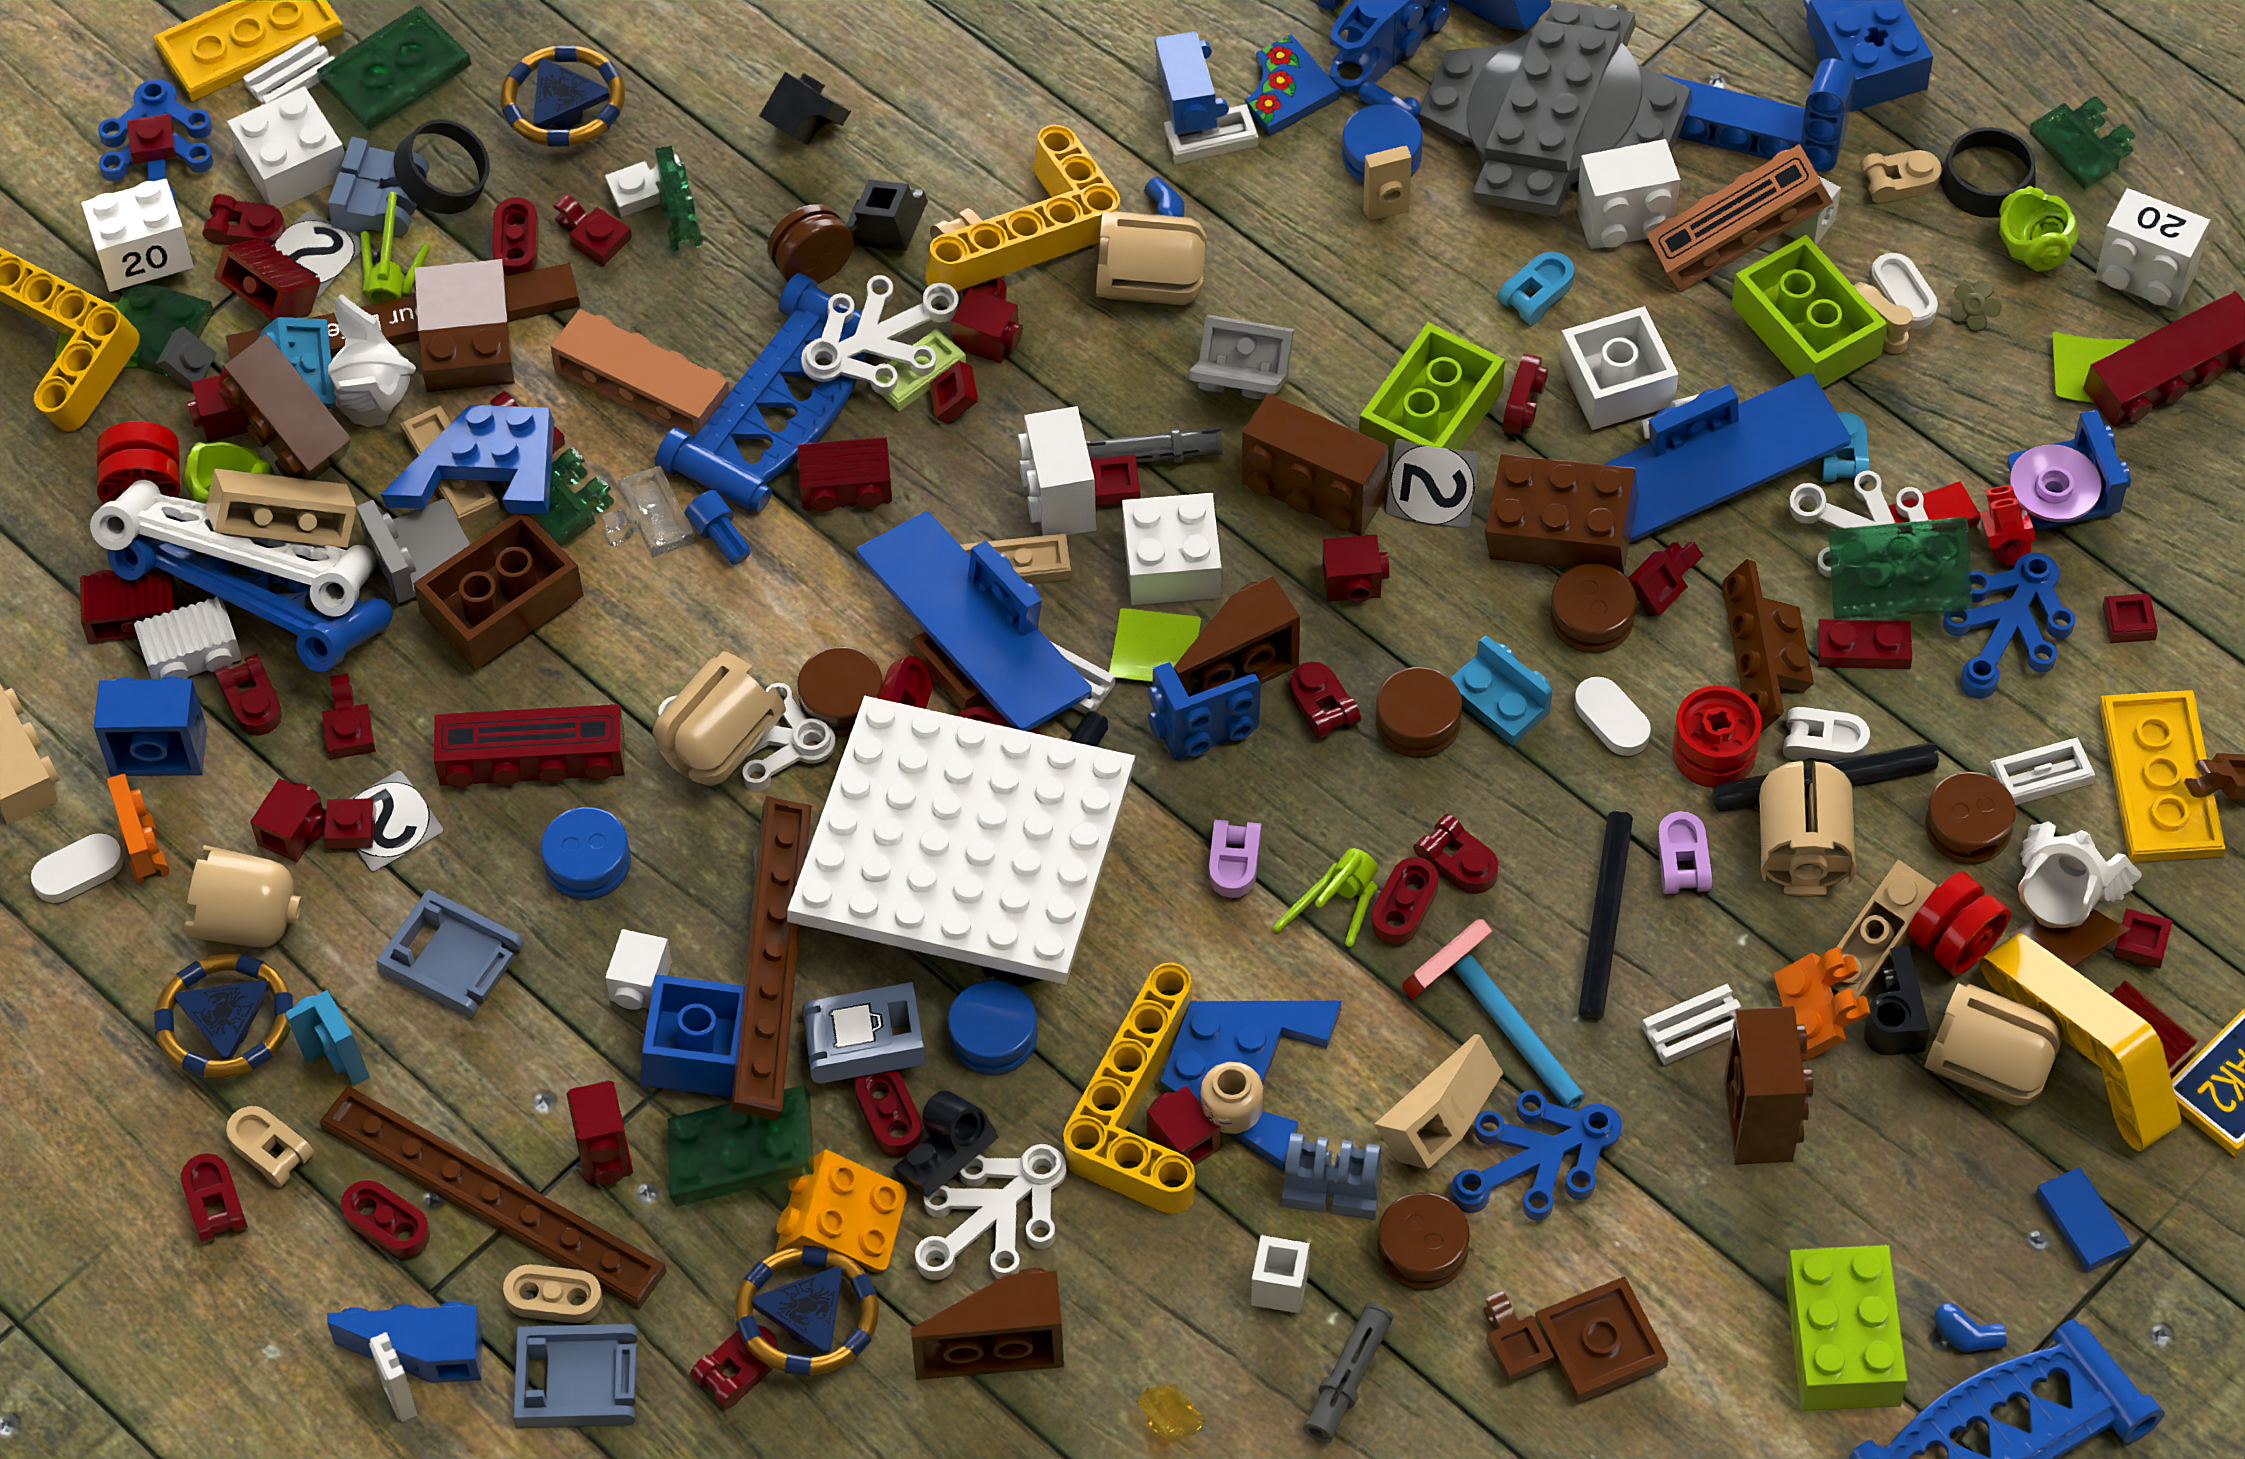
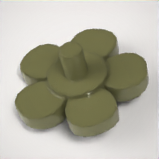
(1975, 304)

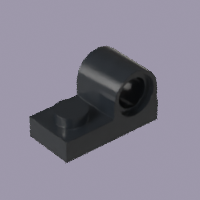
(1899, 1004)
(956, 1136)

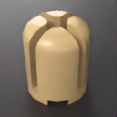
(1150, 258)
(716, 720)
(1784, 839)
(1994, 1046)

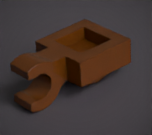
(2223, 773)
(1515, 1342)

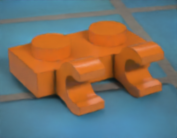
(137, 829)
(1808, 988)

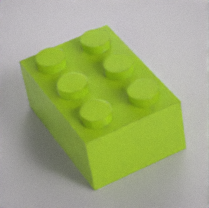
(1808, 313)
(1434, 393)
(1845, 1328)

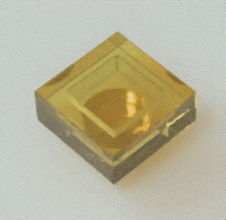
(1170, 1411)

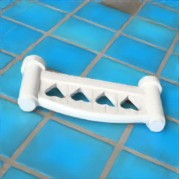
(143, 508)

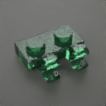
(2074, 145)
(677, 199)
(570, 512)

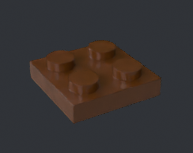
(1601, 1339)

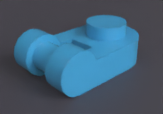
(1549, 275)
(1857, 451)

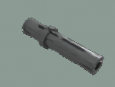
(1160, 446)
(1325, 1418)

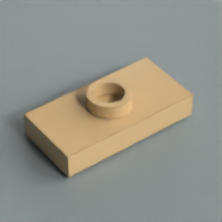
(1387, 183)

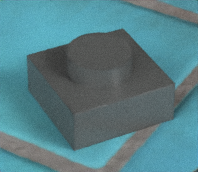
(185, 358)

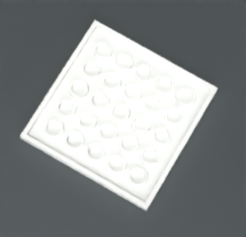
(963, 840)

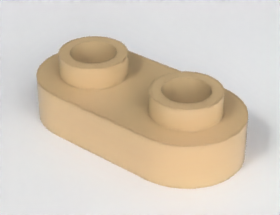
(555, 1291)

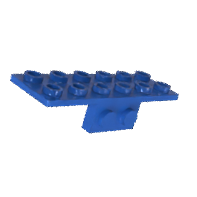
(1726, 448)
(977, 617)

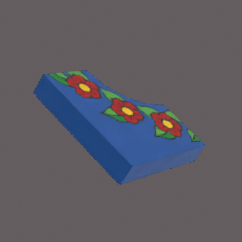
(1290, 86)

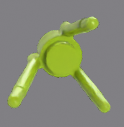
(386, 279)
(1348, 878)

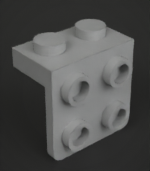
(1243, 357)

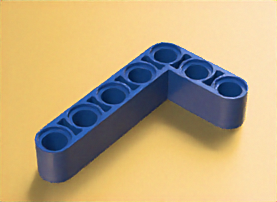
(1768, 126)

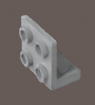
(411, 543)

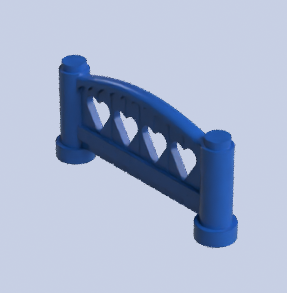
(712, 454)
(321, 637)
(2098, 1396)

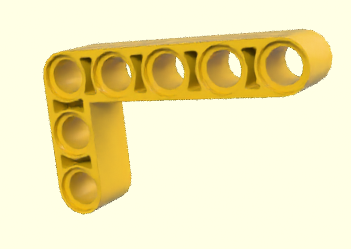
(1035, 231)
(98, 343)
(2098, 1029)
(1126, 1091)

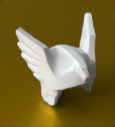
(368, 370)
(2069, 876)

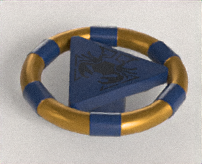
(563, 96)
(223, 1014)
(806, 1310)

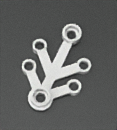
(876, 337)
(1844, 519)
(791, 739)
(995, 1207)

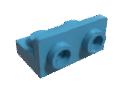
(308, 350)
(1503, 691)
(322, 1031)

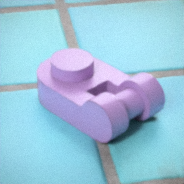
(1683, 839)
(1234, 869)

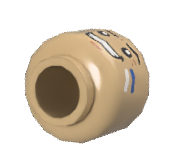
(1232, 1097)

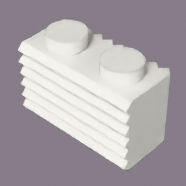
(188, 640)

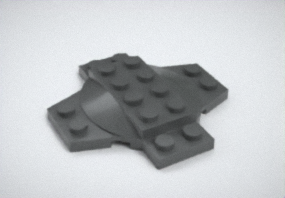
(1550, 102)

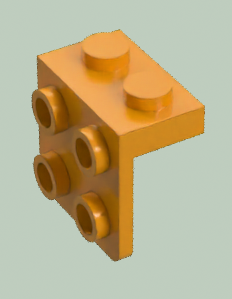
(843, 1211)

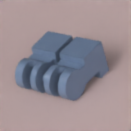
(363, 189)
(1352, 1179)

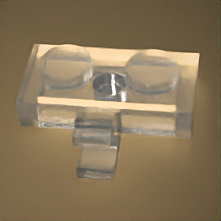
(651, 511)

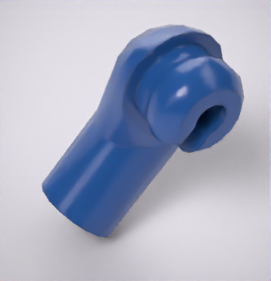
(1374, 94)
(1165, 197)
(1965, 1333)

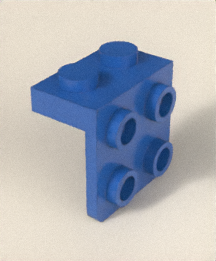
(2098, 445)
(1205, 719)

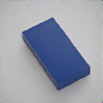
(2083, 1219)

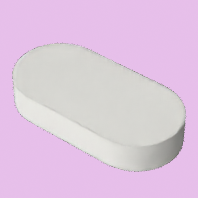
(1904, 285)
(1612, 716)
(77, 868)

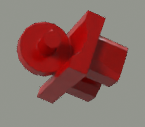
(2006, 525)

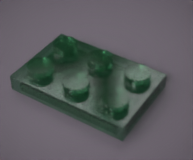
(393, 67)
(1901, 569)
(731, 1151)

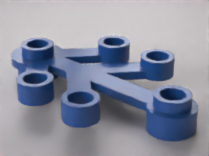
(154, 99)
(2012, 615)
(1541, 1152)

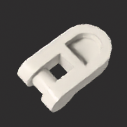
(1842, 735)

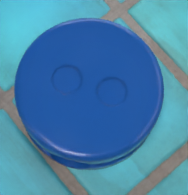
(1378, 130)
(585, 853)
(993, 1027)

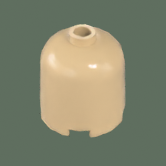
(241, 899)

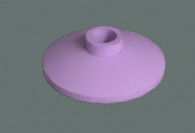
(2058, 470)

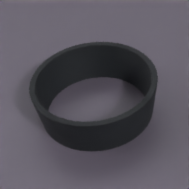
(425, 193)
(1973, 200)

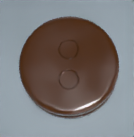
(810, 243)
(1593, 608)
(834, 686)
(1418, 712)
(1970, 817)
(1423, 1240)

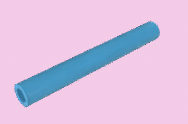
(1519, 1032)

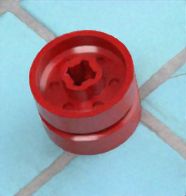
(136, 453)
(1716, 735)
(1959, 923)

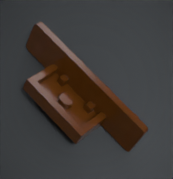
(1766, 643)

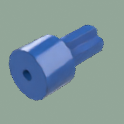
(713, 519)

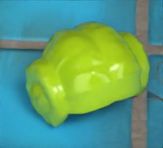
(2037, 228)
(219, 455)

